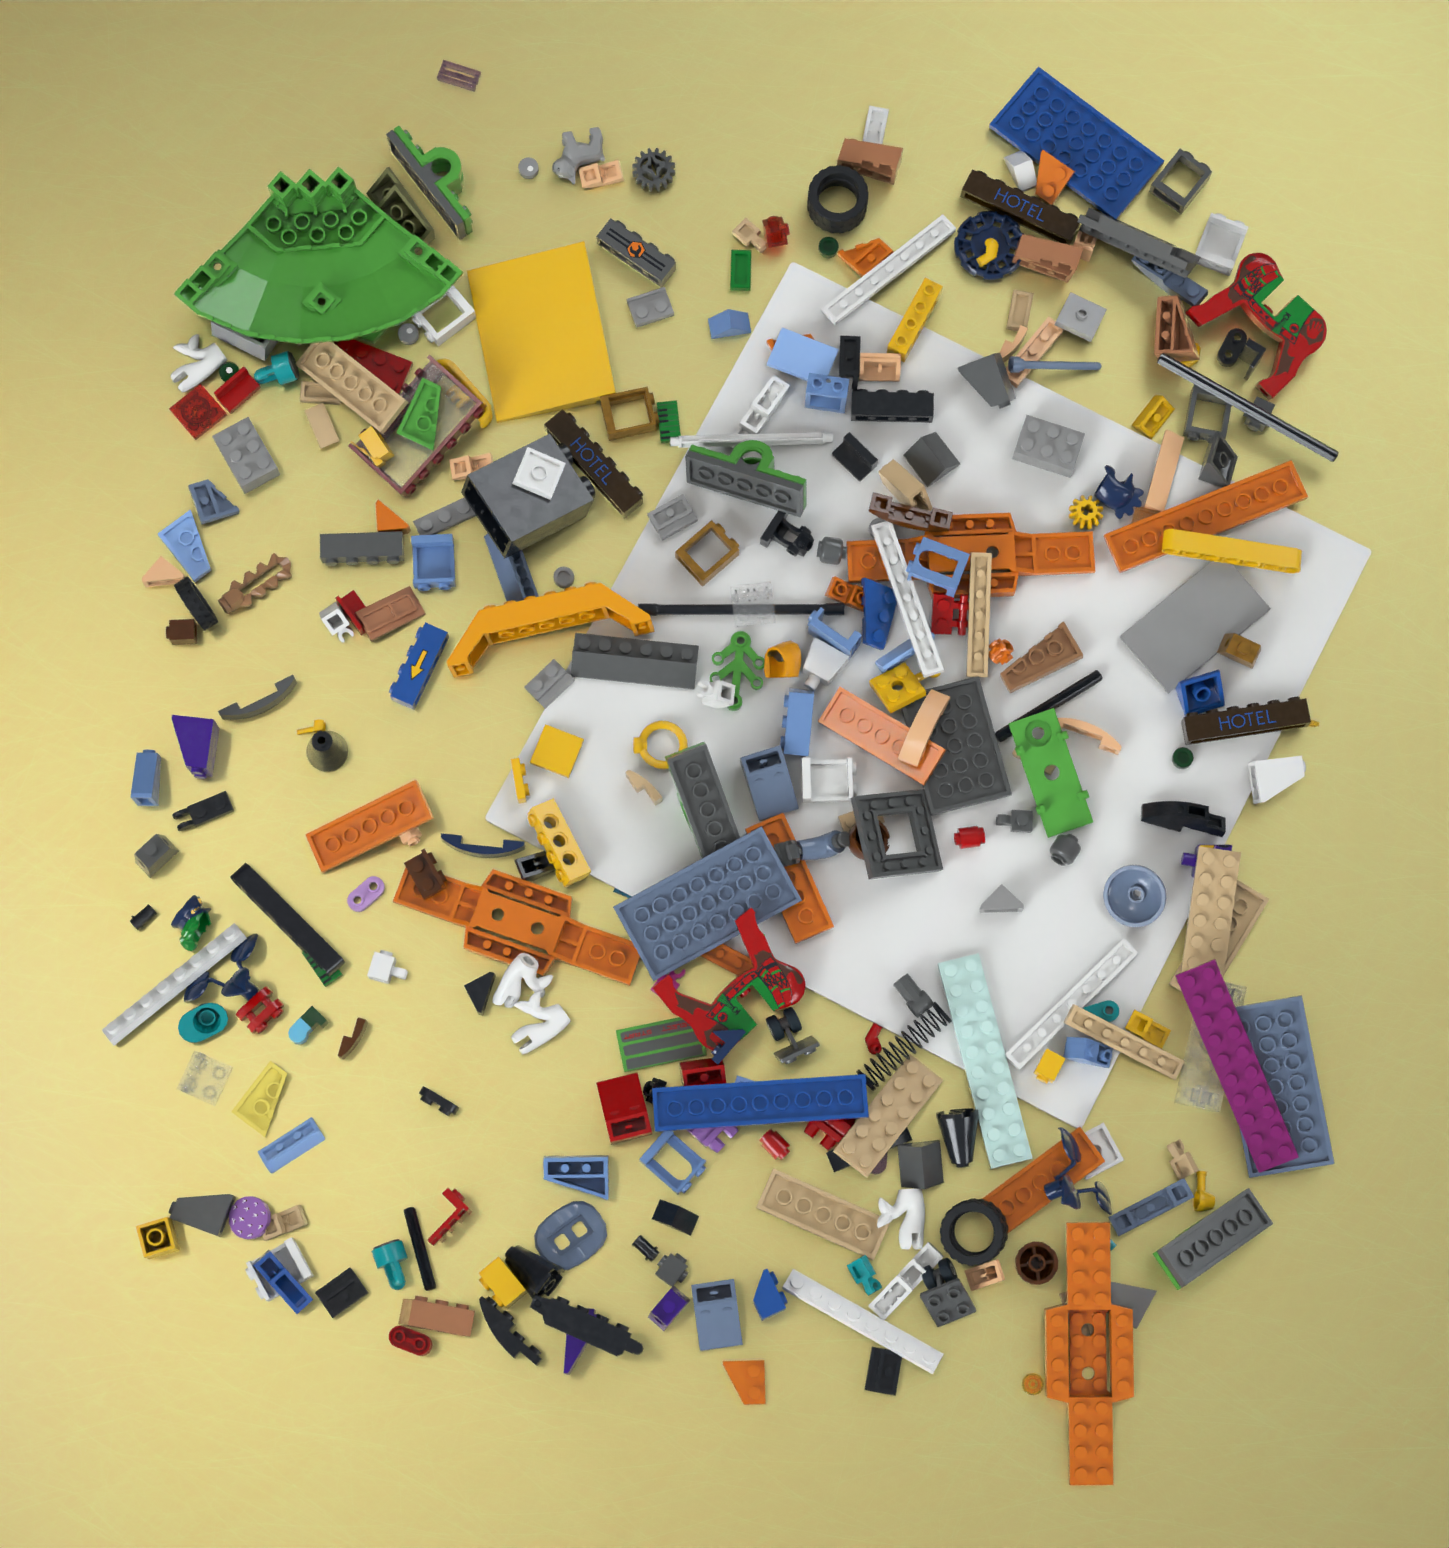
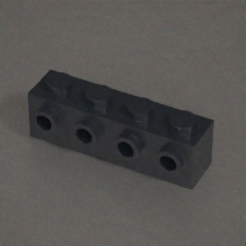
(892, 406)

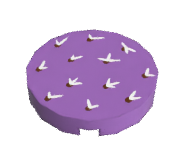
(249, 1217)

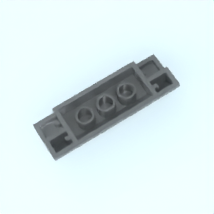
(1138, 242)
(634, 661)

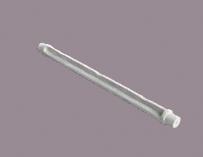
(768, 438)

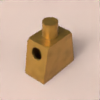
(1239, 649)

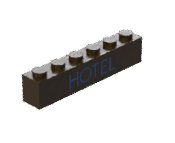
(1025, 210)
(594, 464)
(1245, 721)

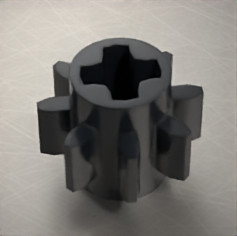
(655, 1083)

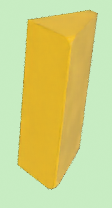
(1153, 416)

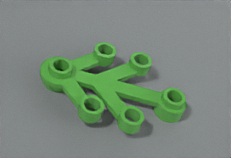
(738, 665)

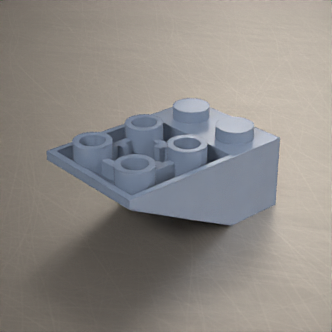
(769, 782)
(716, 1314)

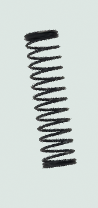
(940, 1012)

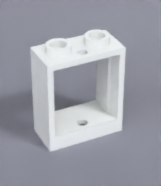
(467, 316)

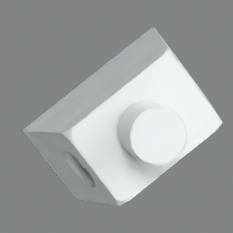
(823, 664)

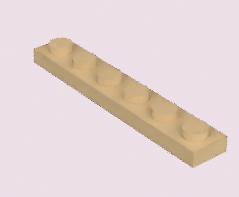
(979, 614)
(1124, 1041)

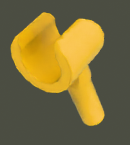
(319, 725)

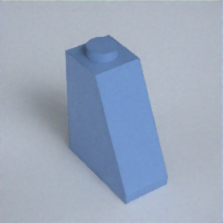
(146, 779)

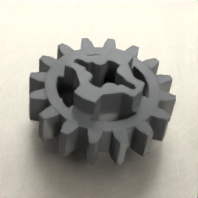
(645, 172)

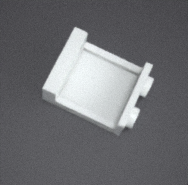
(1221, 243)
(828, 780)
(291, 1259)

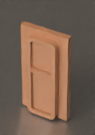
(390, 613)

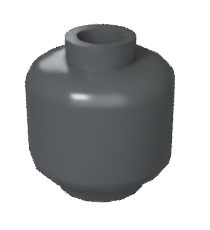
(831, 550)
(1065, 849)

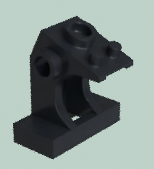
(778, 528)

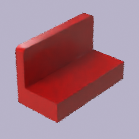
(236, 390)
(350, 604)

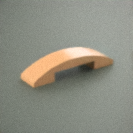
(922, 727)
(1107, 742)

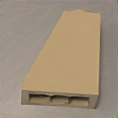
(904, 486)

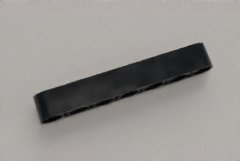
(287, 919)

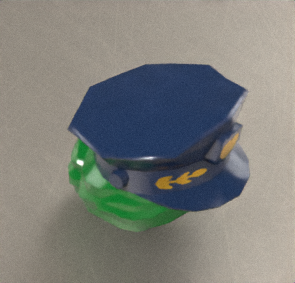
(192, 922)

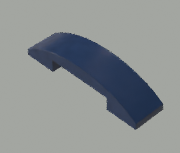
(509, 847)

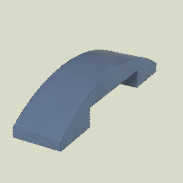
(1151, 1207)

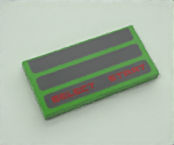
(658, 1044)

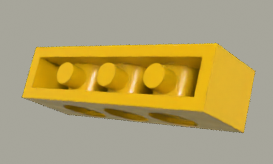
(915, 319)
(550, 812)

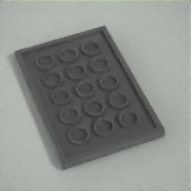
(972, 764)

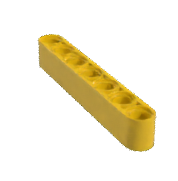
(1231, 551)

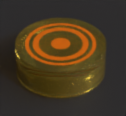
(1032, 1384)

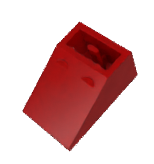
(624, 1108)

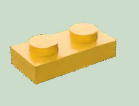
(519, 771)

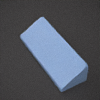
(896, 656)
(291, 1145)

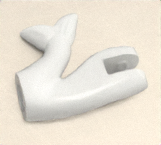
(211, 360)
(521, 967)
(540, 1033)
(912, 1227)

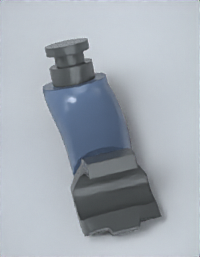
(813, 848)

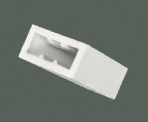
(1274, 776)

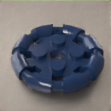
(978, 247)

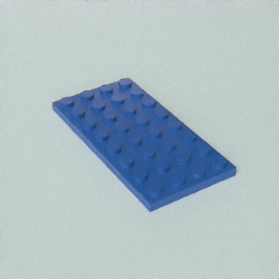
(1106, 159)

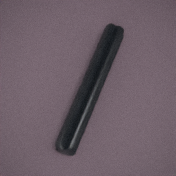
(419, 1248)

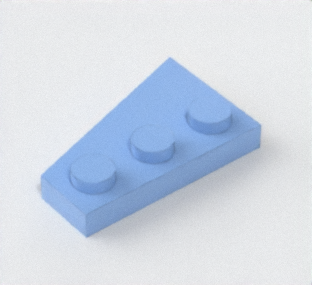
(186, 545)

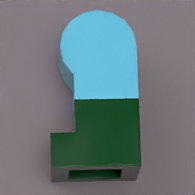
(305, 1025)

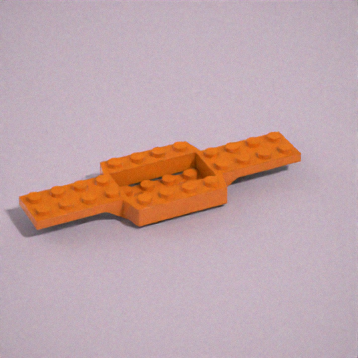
(1017, 551)
(561, 937)
(1088, 1399)

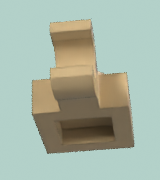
(748, 233)
(1183, 1162)

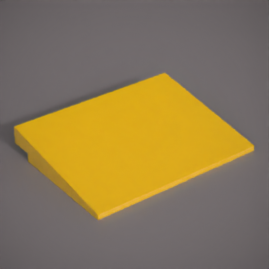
(541, 333)

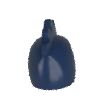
(1118, 495)

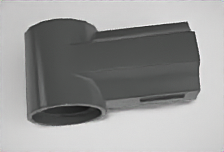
(916, 999)

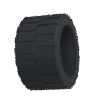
(843, 177)
(951, 1244)

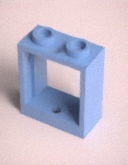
(826, 395)

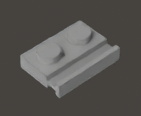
(650, 307)
(672, 517)
(549, 683)

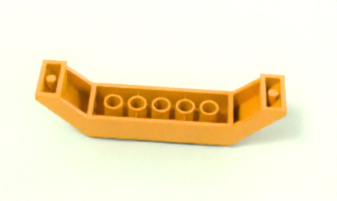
(543, 615)

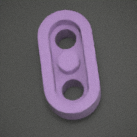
(366, 894)

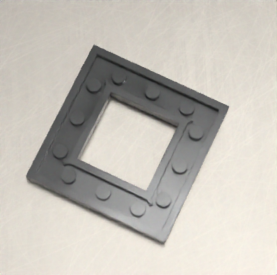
(877, 863)

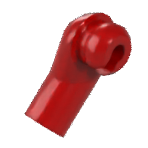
(871, 1039)

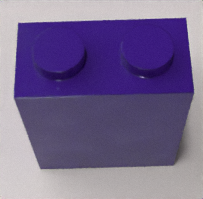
(197, 743)

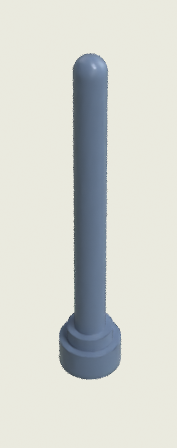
(1017, 364)

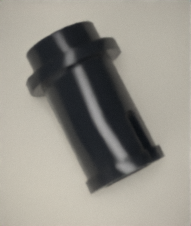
(143, 917)
(646, 1248)

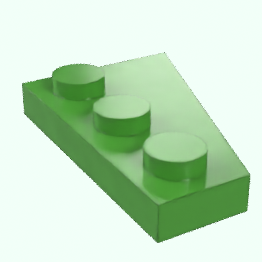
(422, 415)

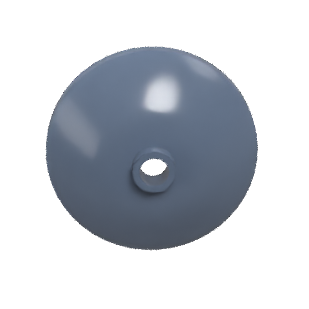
(1125, 904)

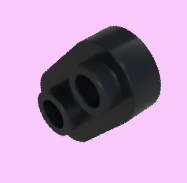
(1232, 346)
(430, 1097)

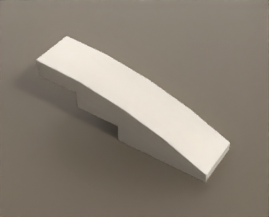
(763, 407)
(905, 1281)

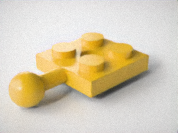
(902, 676)

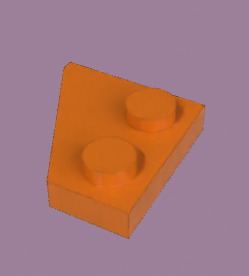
(1052, 177)
(865, 256)
(748, 1380)

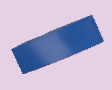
(282, 1281)

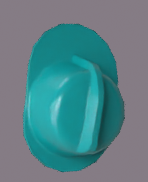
(202, 1022)

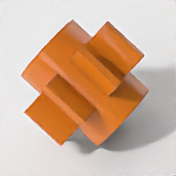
(1000, 651)

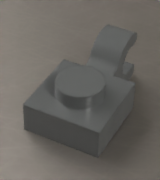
(1019, 820)

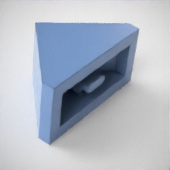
(729, 324)

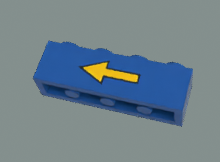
(419, 666)

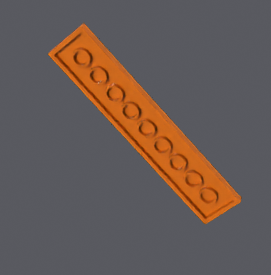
(1207, 514)

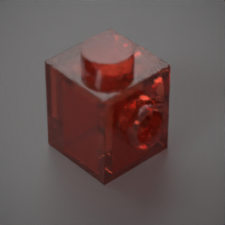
(775, 231)

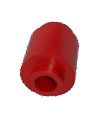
(969, 837)
(775, 1144)

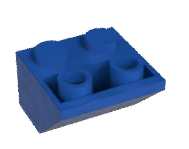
(767, 1298)

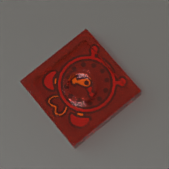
(198, 411)

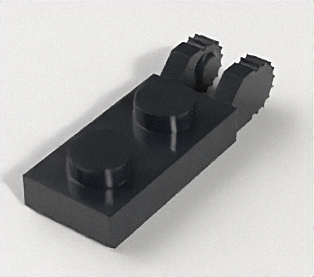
(850, 358)
(205, 811)

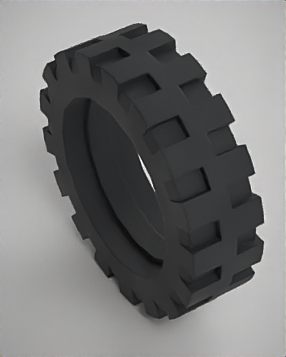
(196, 603)

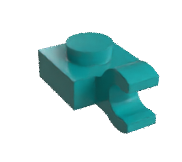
(862, 1272)

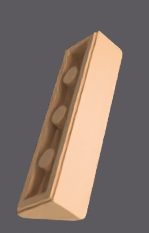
(1164, 471)

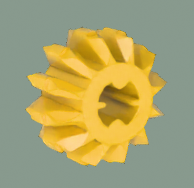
(1078, 509)

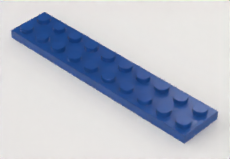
(760, 1102)

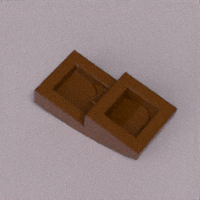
(348, 1044)

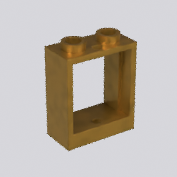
(623, 397)
(693, 568)

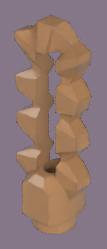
(234, 597)

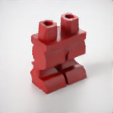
(834, 1130)

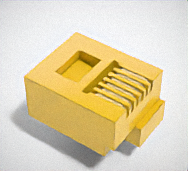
(376, 446)

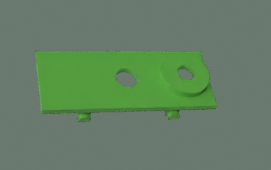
(1061, 800)

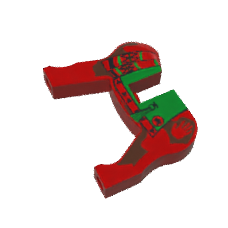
(1295, 326)
(774, 980)

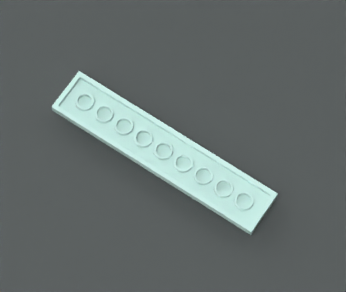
(984, 1061)

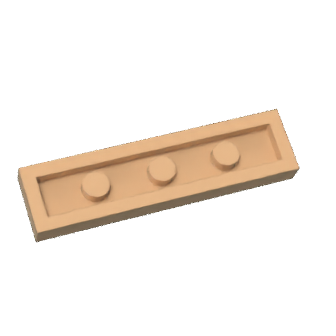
(1036, 348)

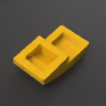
(1147, 1029)

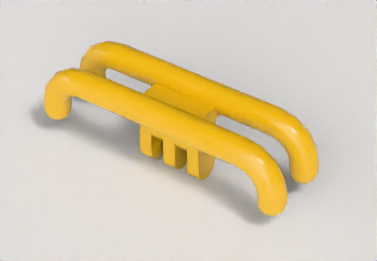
(450, 366)

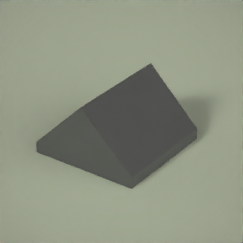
(931, 458)
(1218, 462)
(920, 1164)

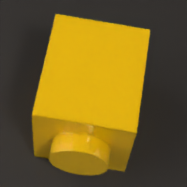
(1048, 1066)

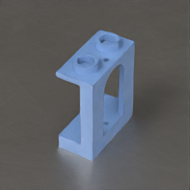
(918, 571)
(696, 1161)

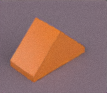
(388, 521)

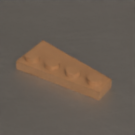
(1051, 654)

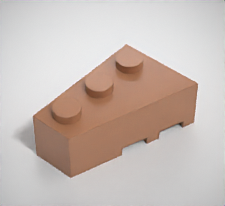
(871, 159)
(1047, 257)
(1173, 330)
(437, 1316)

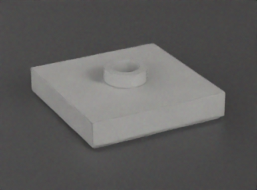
(1080, 317)

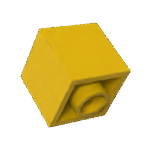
(157, 1238)

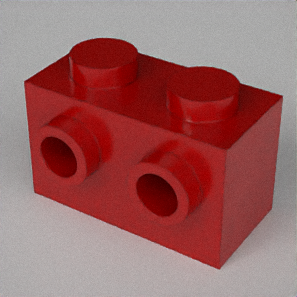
(702, 1072)

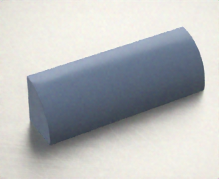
(512, 573)

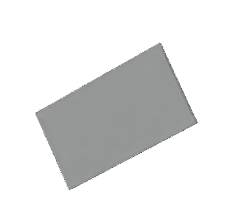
(1192, 622)

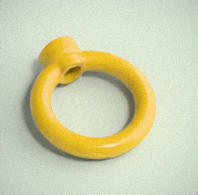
(640, 742)

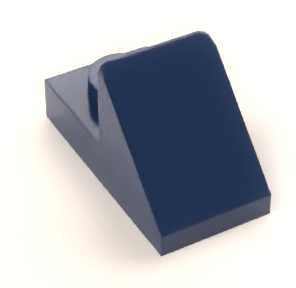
(730, 1037)

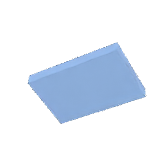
(801, 355)

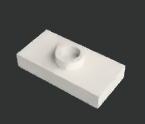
(875, 125)

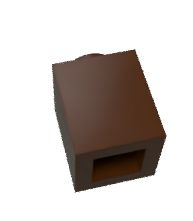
(182, 631)

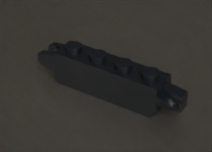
(586, 1327)

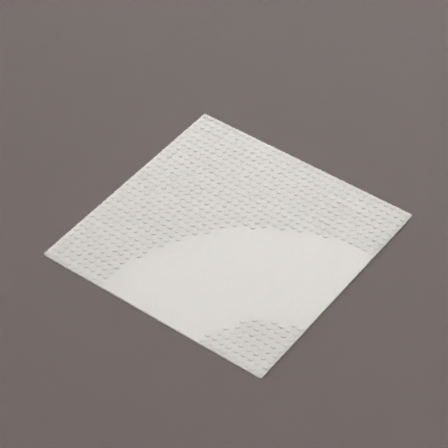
(935, 917)

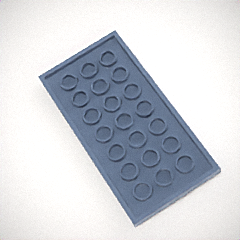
(700, 902)
(1286, 1056)

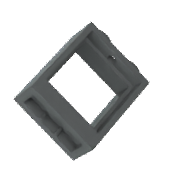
(1171, 197)
(1196, 433)

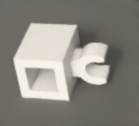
(336, 621)
(717, 693)
(383, 968)

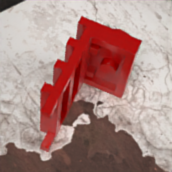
(457, 1200)

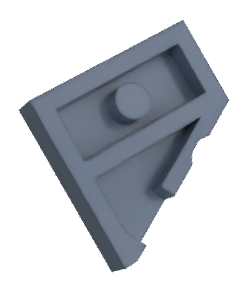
(210, 502)

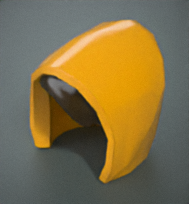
(783, 660)

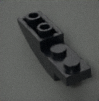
(1178, 814)
(501, 1325)

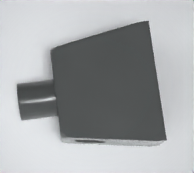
(155, 854)

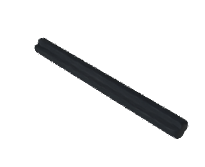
(1056, 701)

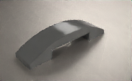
(234, 712)

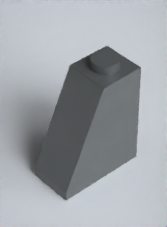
(990, 380)
(203, 1212)

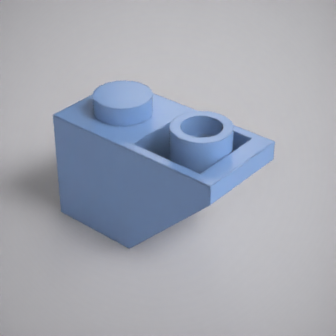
(1088, 1052)

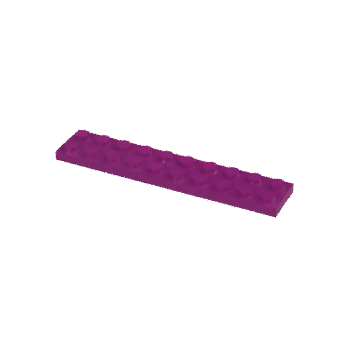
(1237, 1066)

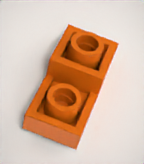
(845, 593)

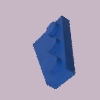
(878, 613)

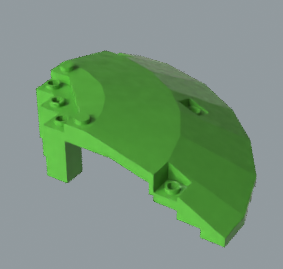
(313, 249)

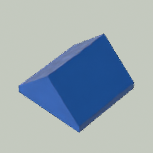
(1201, 693)

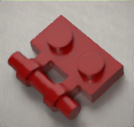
(942, 614)

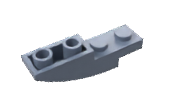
(1172, 283)

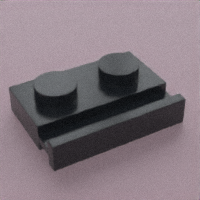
(341, 1292)
(883, 1371)

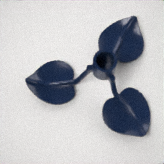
(237, 985)
(1066, 1188)

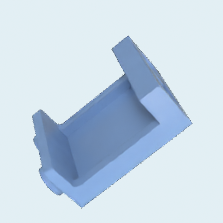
(433, 561)
(831, 637)

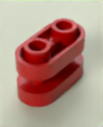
(259, 1022)
(410, 1340)

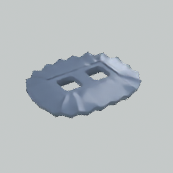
(561, 1223)

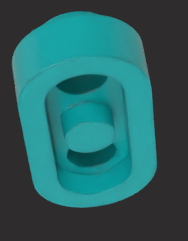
(1099, 1010)

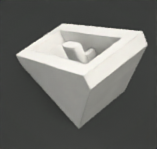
(1021, 170)

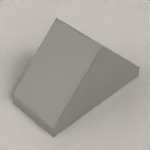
(1002, 901)

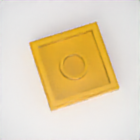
(556, 751)

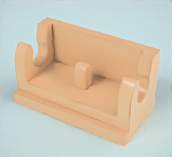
(880, 367)

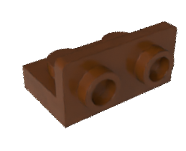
(425, 875)

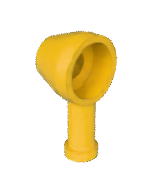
(1202, 1200)

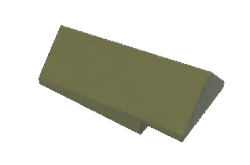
(396, 202)

